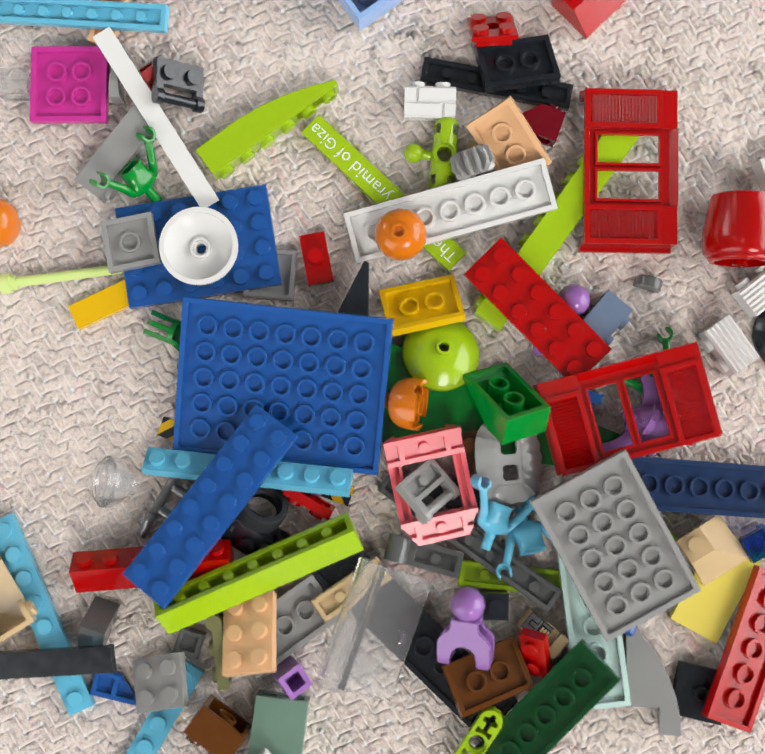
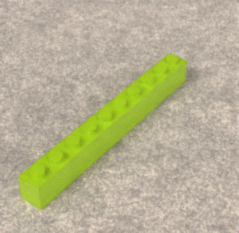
(557, 224)

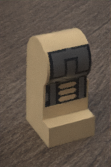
(535, 622)

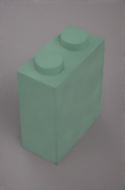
(278, 723)

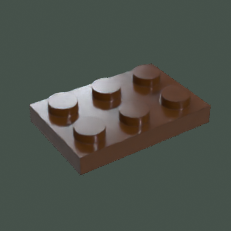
(478, 688)

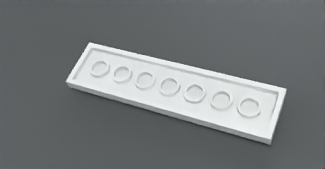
(461, 206)

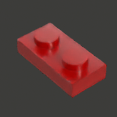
(318, 507)
(535, 652)

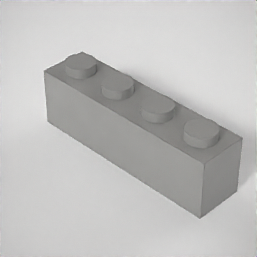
(115, 153)

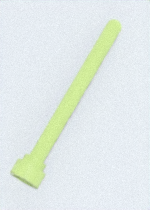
(10, 282)

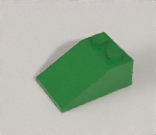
(507, 403)

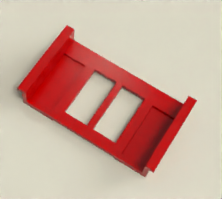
(630, 224)
(682, 393)

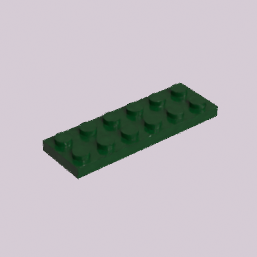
(555, 703)

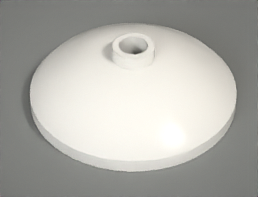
(188, 232)

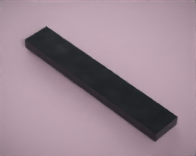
(468, 79)
(57, 661)

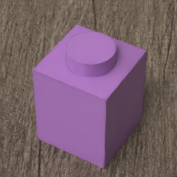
(291, 677)

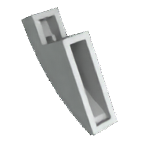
(651, 684)

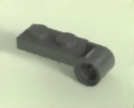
(427, 557)

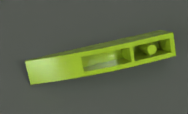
(260, 128)

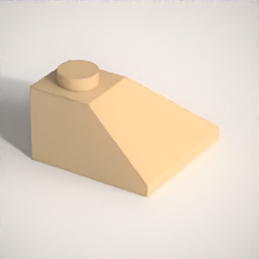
(711, 549)

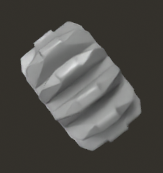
(472, 162)

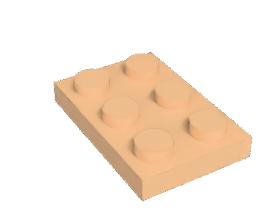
(507, 135)
(250, 637)

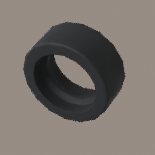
(265, 525)

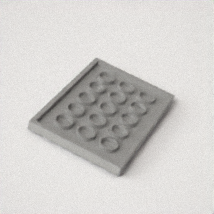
(615, 545)

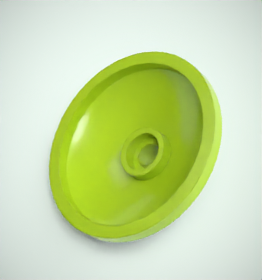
(441, 369)

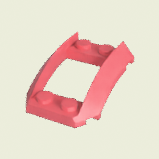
(424, 447)

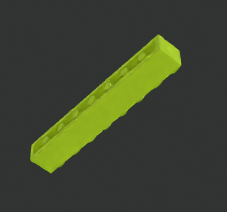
(260, 572)

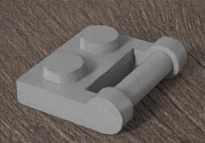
(423, 482)

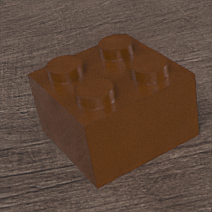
(217, 728)

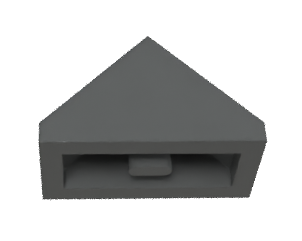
(97, 622)

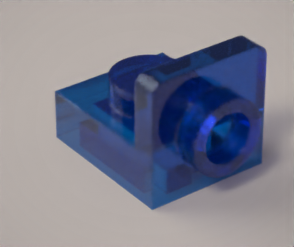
(754, 543)

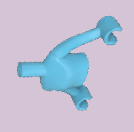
(494, 516)
(528, 538)

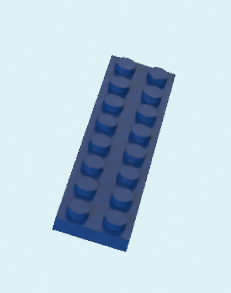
(210, 506)

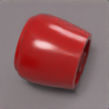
(735, 229)

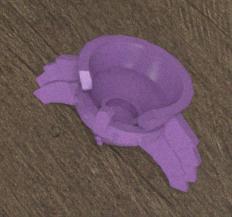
(648, 418)

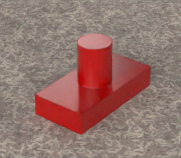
(316, 258)

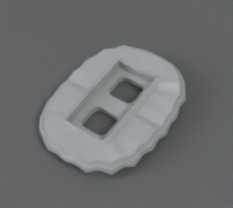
(490, 462)

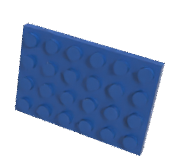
(256, 258)

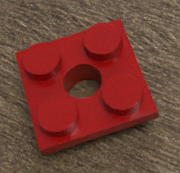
(492, 30)

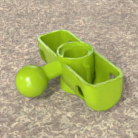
(442, 141)

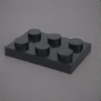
(519, 65)

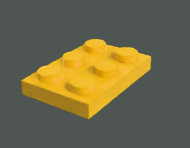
(423, 304)

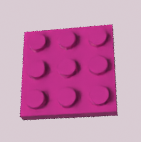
(69, 85)

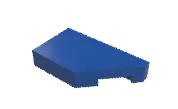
(113, 687)

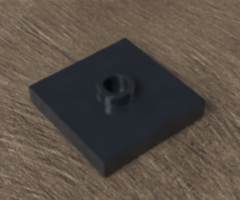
(692, 688)

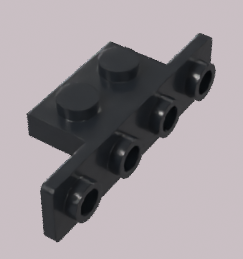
(249, 541)

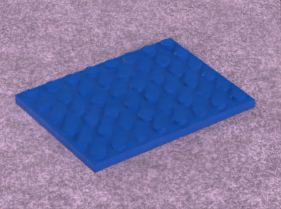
(302, 366)

